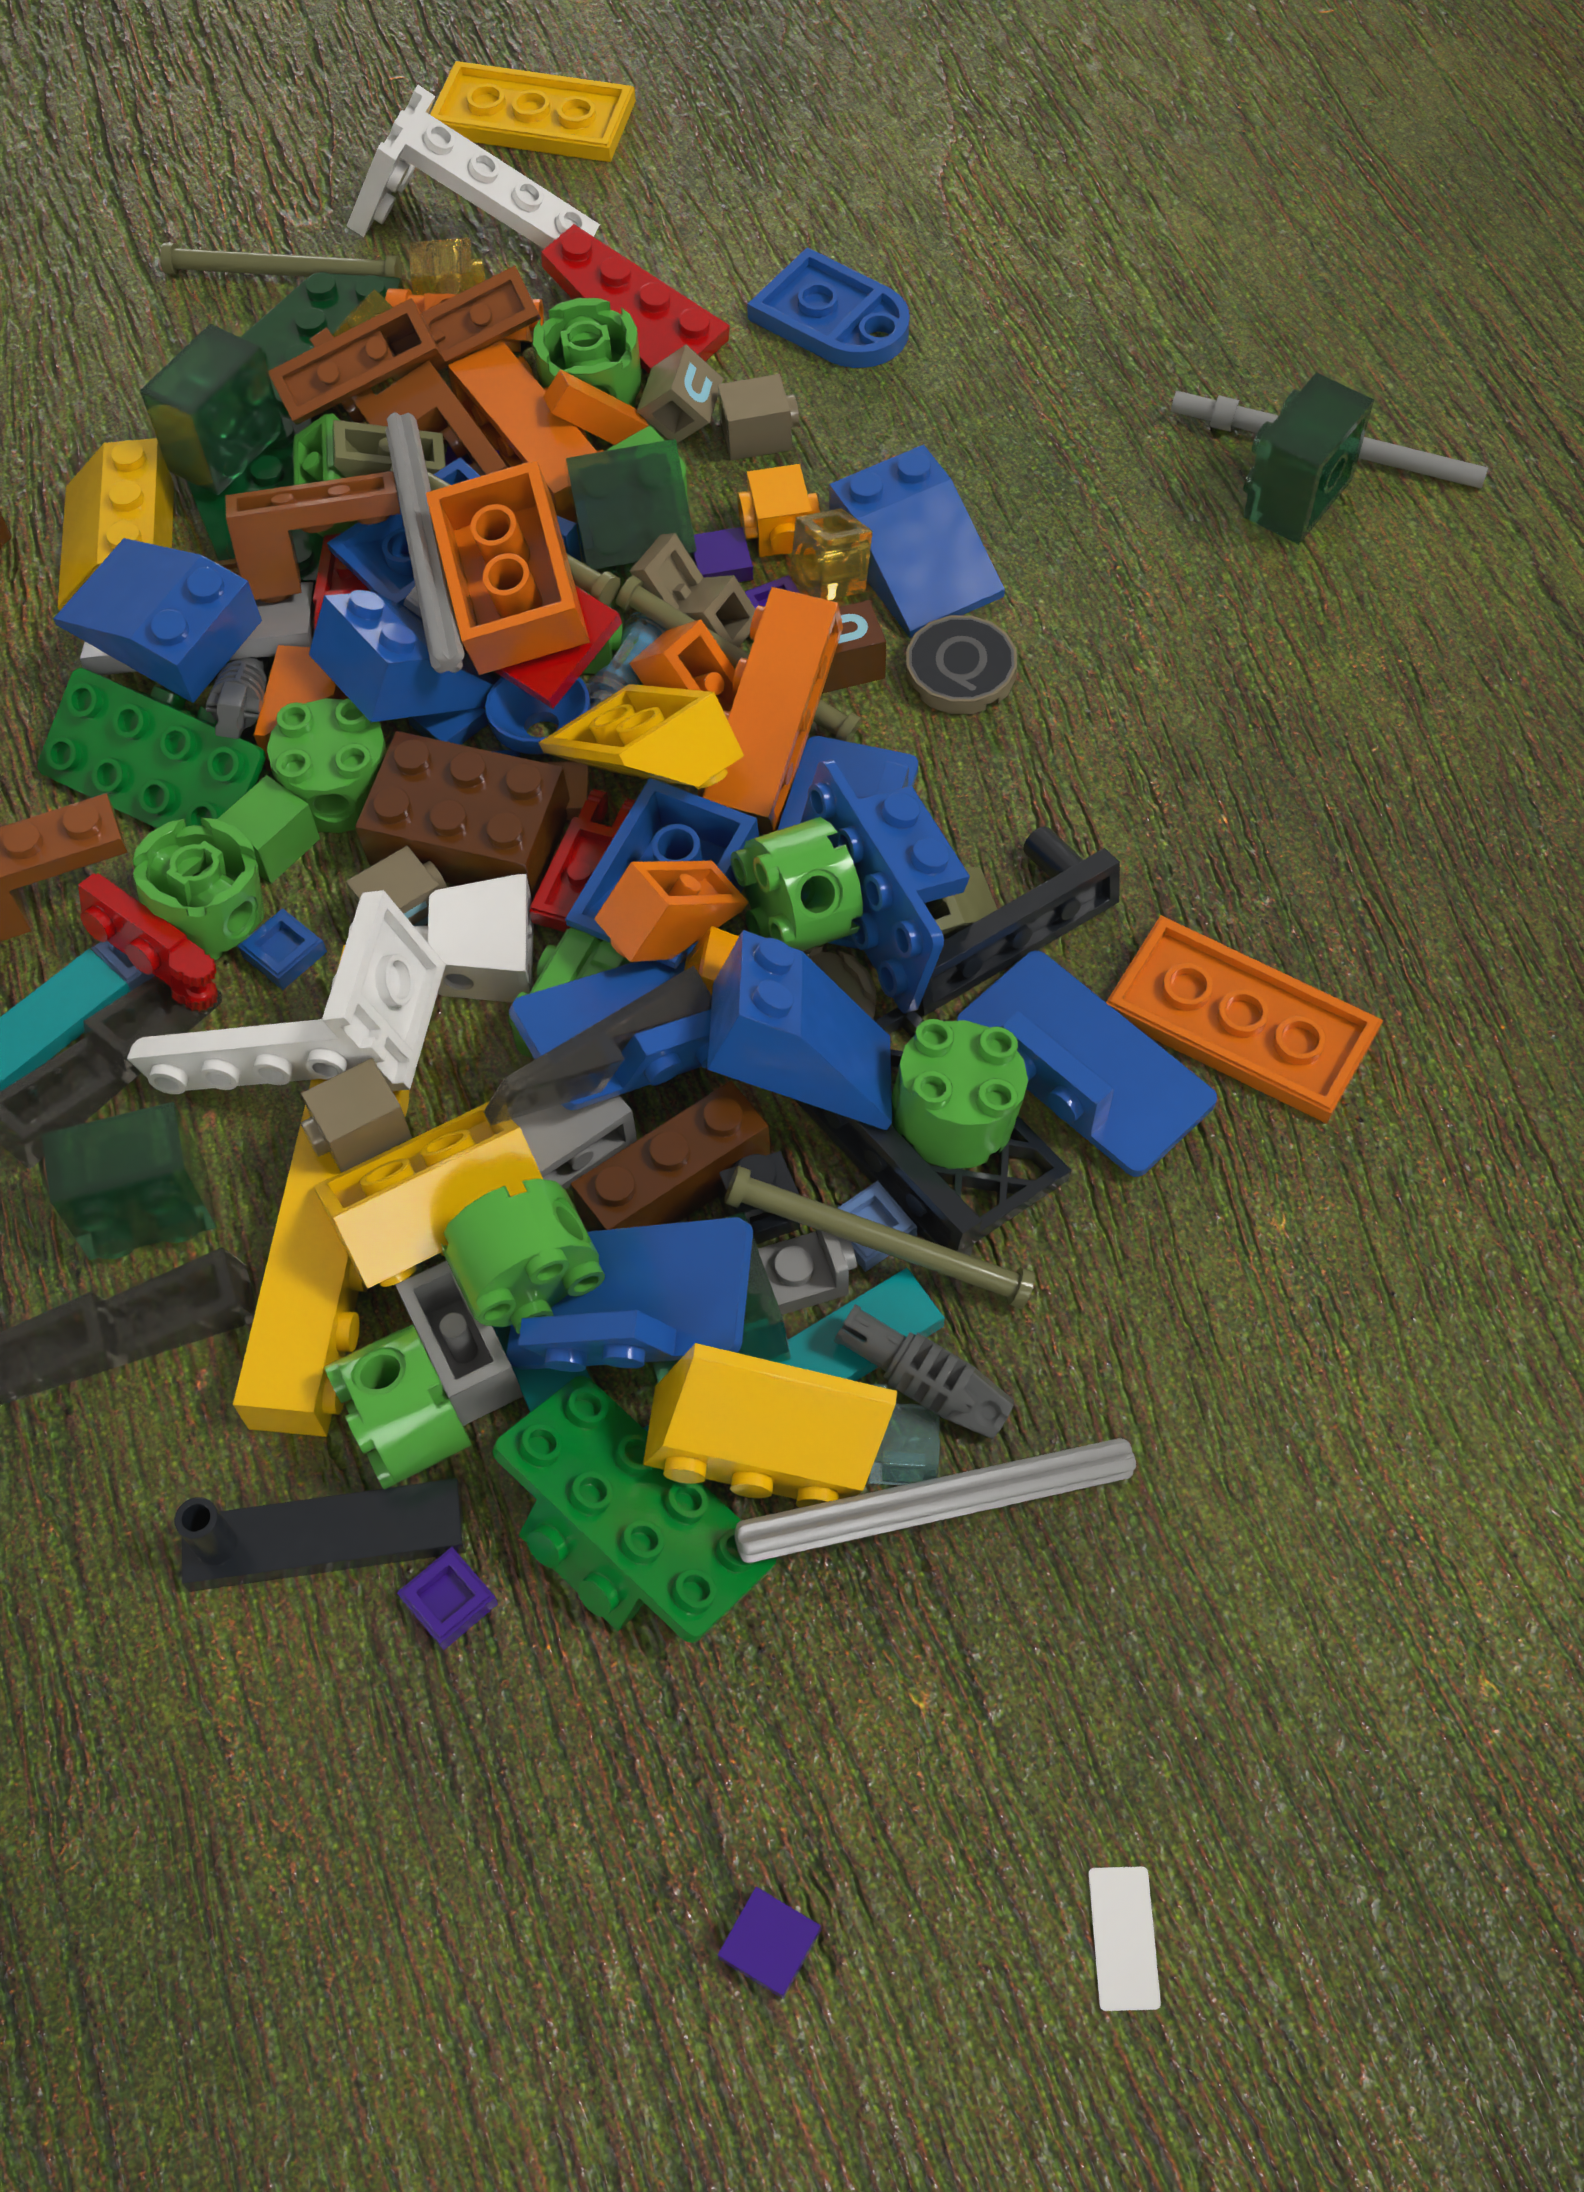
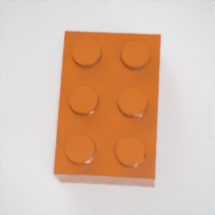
(507, 567)

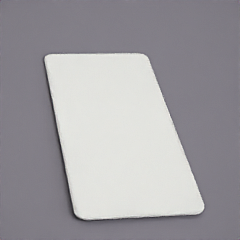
(1124, 1939)

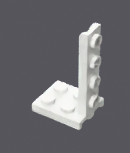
(464, 168)
(374, 1011)

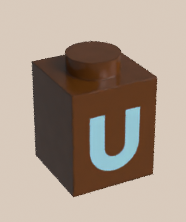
(860, 650)

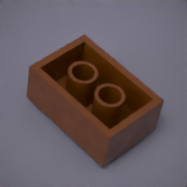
(465, 810)

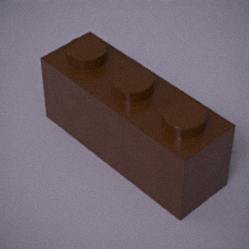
(672, 1166)

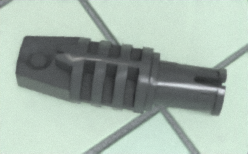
(238, 695)
(928, 1374)

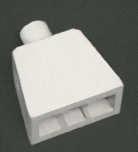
(483, 938)

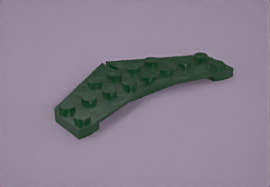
(284, 334)

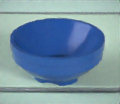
(514, 711)

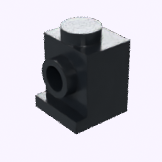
(768, 1169)

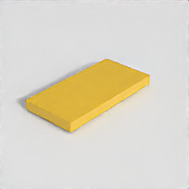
(535, 110)

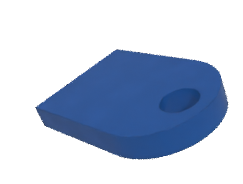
(833, 312)

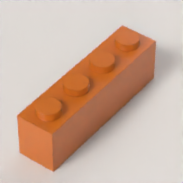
(515, 419)
(777, 702)

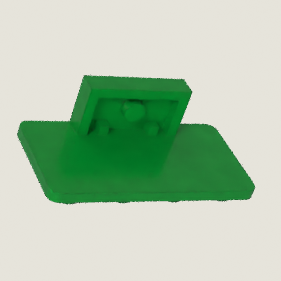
(146, 752)
(619, 1525)

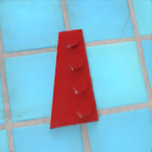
(661, 314)

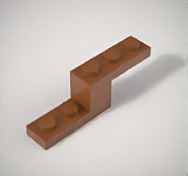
(402, 341)
(433, 406)
(263, 523)
(52, 846)

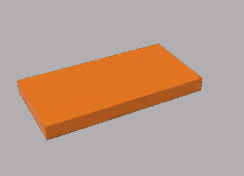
(1244, 1018)

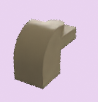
(677, 580)

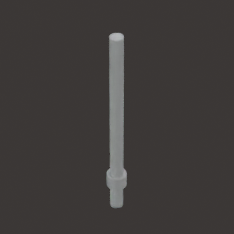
(1227, 413)

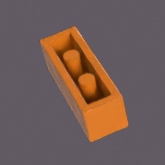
(592, 409)

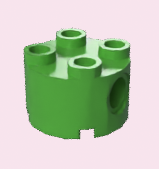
(590, 345)
(327, 759)
(201, 882)
(799, 885)
(958, 1091)
(520, 1253)
(397, 1406)

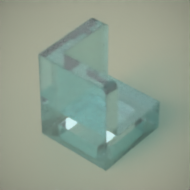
(908, 1447)

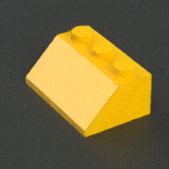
(114, 497)
(652, 735)
(401, 1201)
(765, 1427)

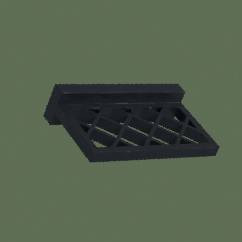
(924, 1188)

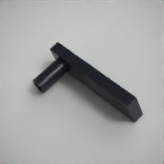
(1070, 898)
(318, 1534)

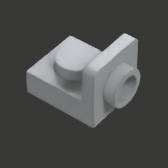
(808, 1269)

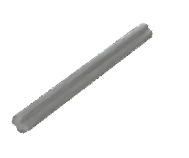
(430, 580)
(933, 1500)

